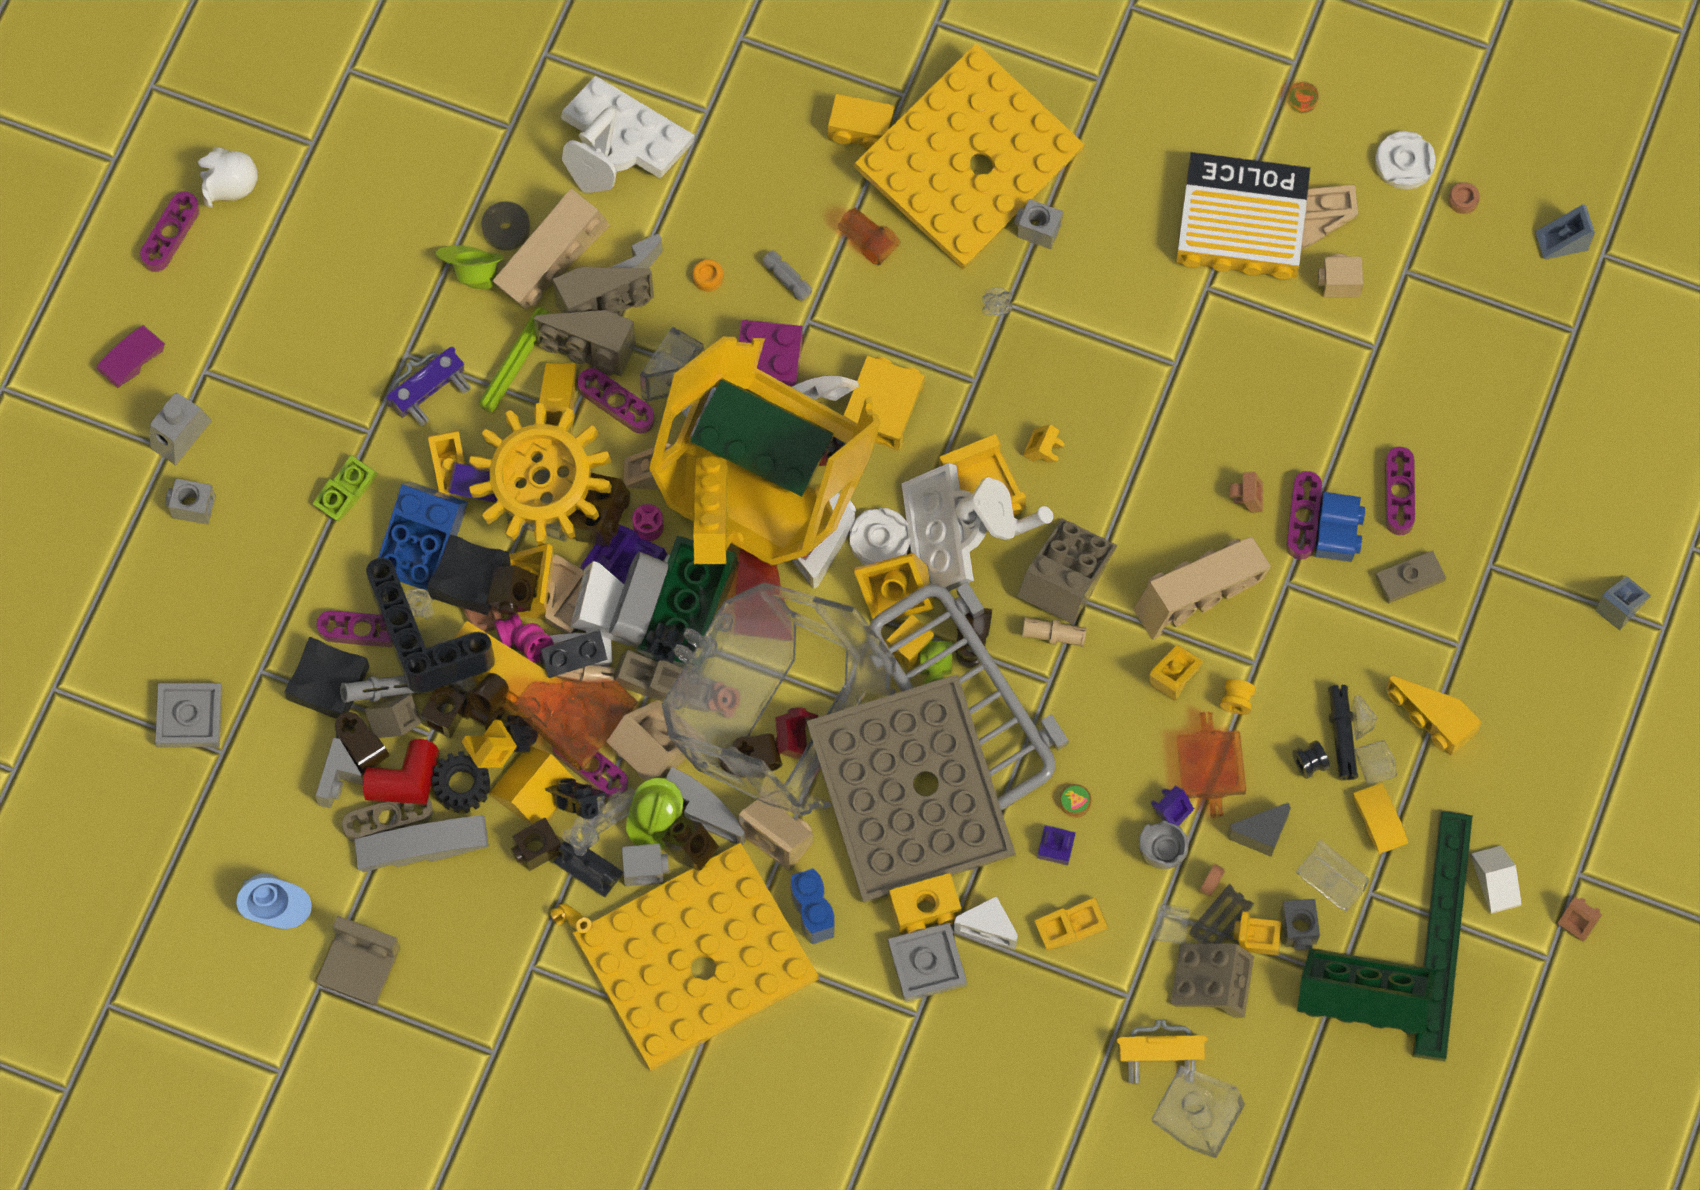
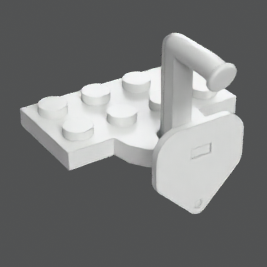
(618, 127)
(952, 521)

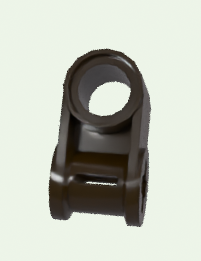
(982, 627)
(487, 700)
(362, 745)
(759, 747)

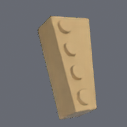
(551, 249)
(1200, 584)

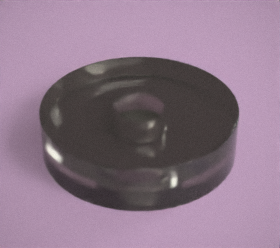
(503, 213)

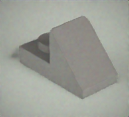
(337, 767)

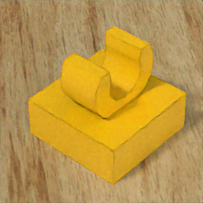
(1042, 442)

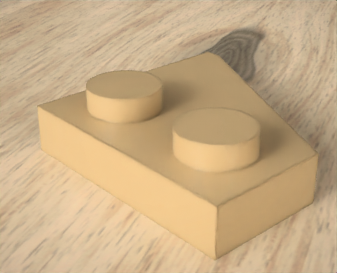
(1327, 211)
(563, 594)

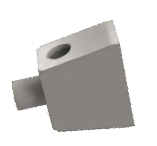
(179, 424)

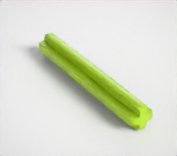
(511, 364)

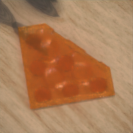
(574, 715)

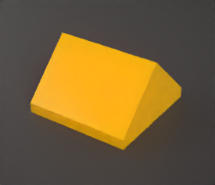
(540, 562)
(891, 581)
(525, 783)

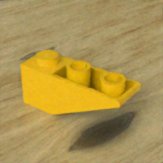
(558, 391)
(1439, 714)

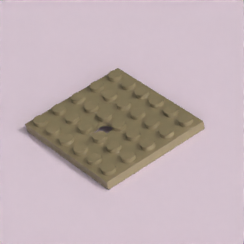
(870, 770)

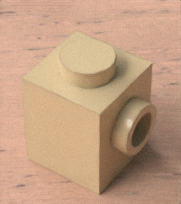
(1341, 276)

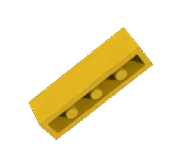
(710, 510)
(511, 666)

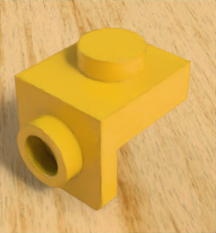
(1258, 935)

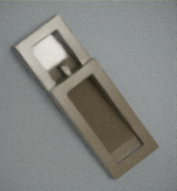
(646, 675)

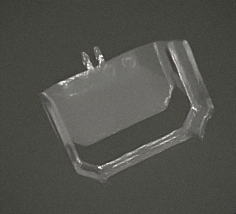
(738, 673)

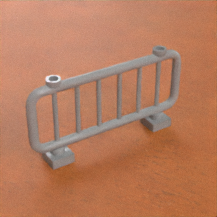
(957, 609)

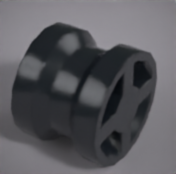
(1311, 759)

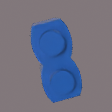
(1338, 527)
(815, 911)

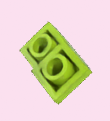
(346, 489)

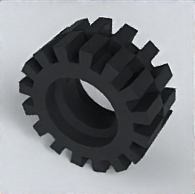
(460, 800)

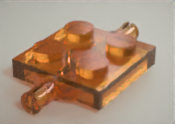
(1211, 764)

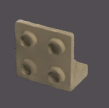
(358, 961)
(1213, 977)

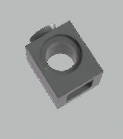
(1300, 910)

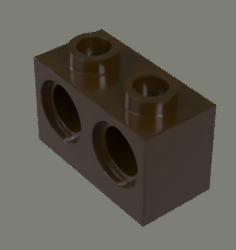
(609, 512)

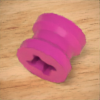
(649, 516)
(507, 629)
(530, 640)

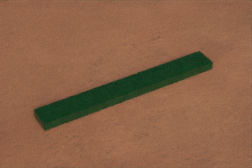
(1444, 929)

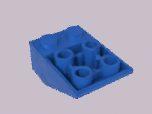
(420, 532)

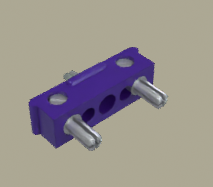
(426, 382)

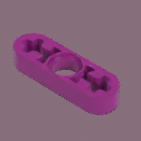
(168, 218)
(603, 381)
(1391, 469)
(1293, 534)
(339, 636)
(612, 773)

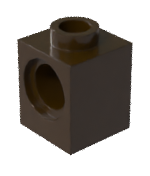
(512, 590)
(444, 722)
(541, 832)
(690, 843)

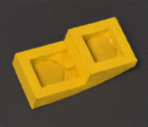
(1380, 818)
(1071, 924)

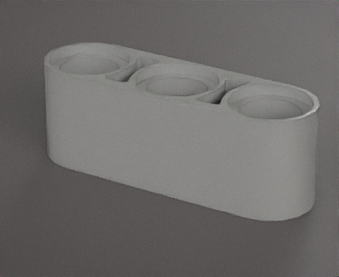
(638, 598)

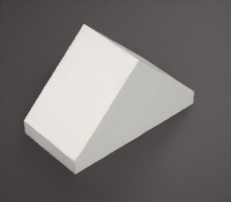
(1497, 879)
(987, 923)

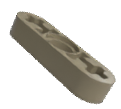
(375, 810)

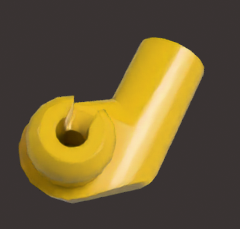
(571, 916)

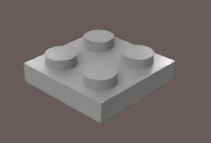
(188, 715)
(927, 962)

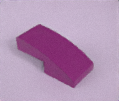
(129, 355)

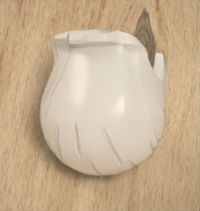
(229, 175)

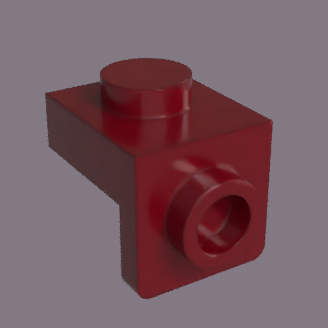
(792, 732)

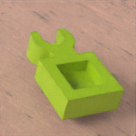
(940, 668)

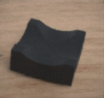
(466, 574)
(320, 676)

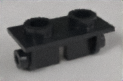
(573, 654)
(576, 797)
(589, 869)

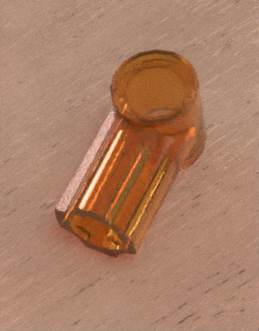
(874, 241)

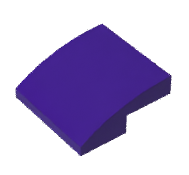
(621, 552)

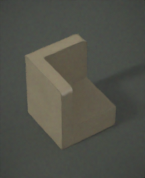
(393, 716)

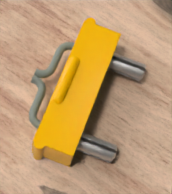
(1160, 1048)

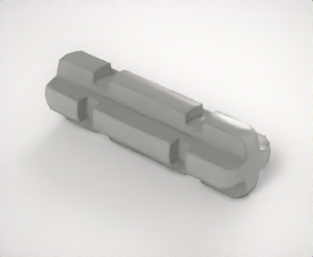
(787, 275)

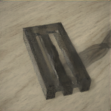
(1237, 898)

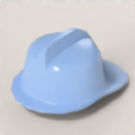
(273, 901)

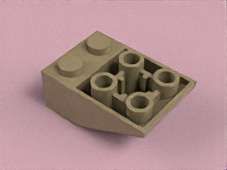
(603, 289)
(589, 338)
(1066, 571)

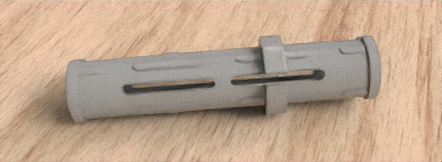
(354, 690)

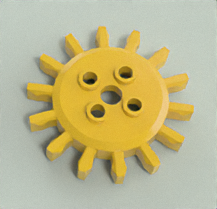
(514, 463)

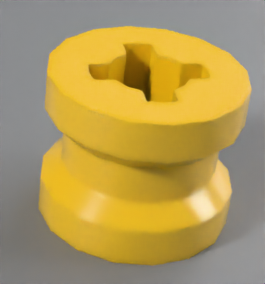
(1238, 696)

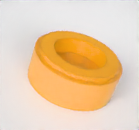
(708, 275)

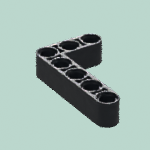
(409, 645)

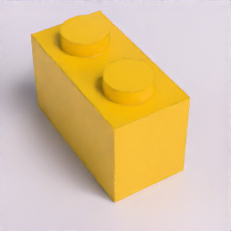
(859, 120)

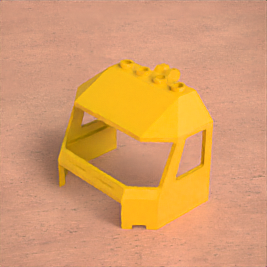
(760, 513)

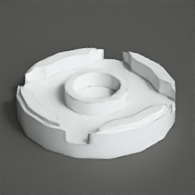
(1405, 160)
(879, 536)

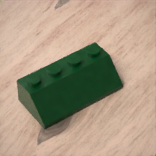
(762, 437)
(690, 593)
(1366, 991)

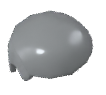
(1163, 845)

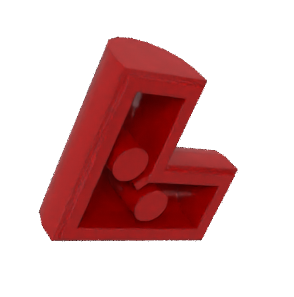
(408, 784)

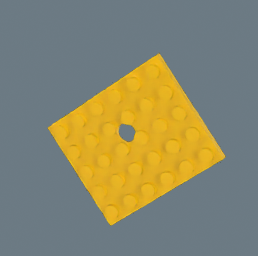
(928, 152)
(648, 949)

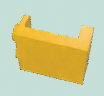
(893, 397)
(981, 461)

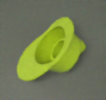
(471, 265)
(653, 811)

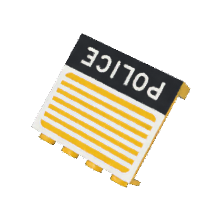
(1243, 215)

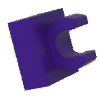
(1174, 806)
(1056, 845)

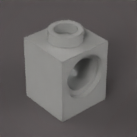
(1040, 235)
(197, 512)
(644, 865)

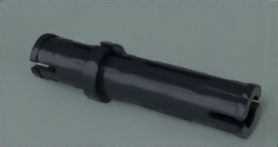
(1342, 719)

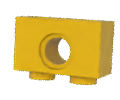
(936, 890)

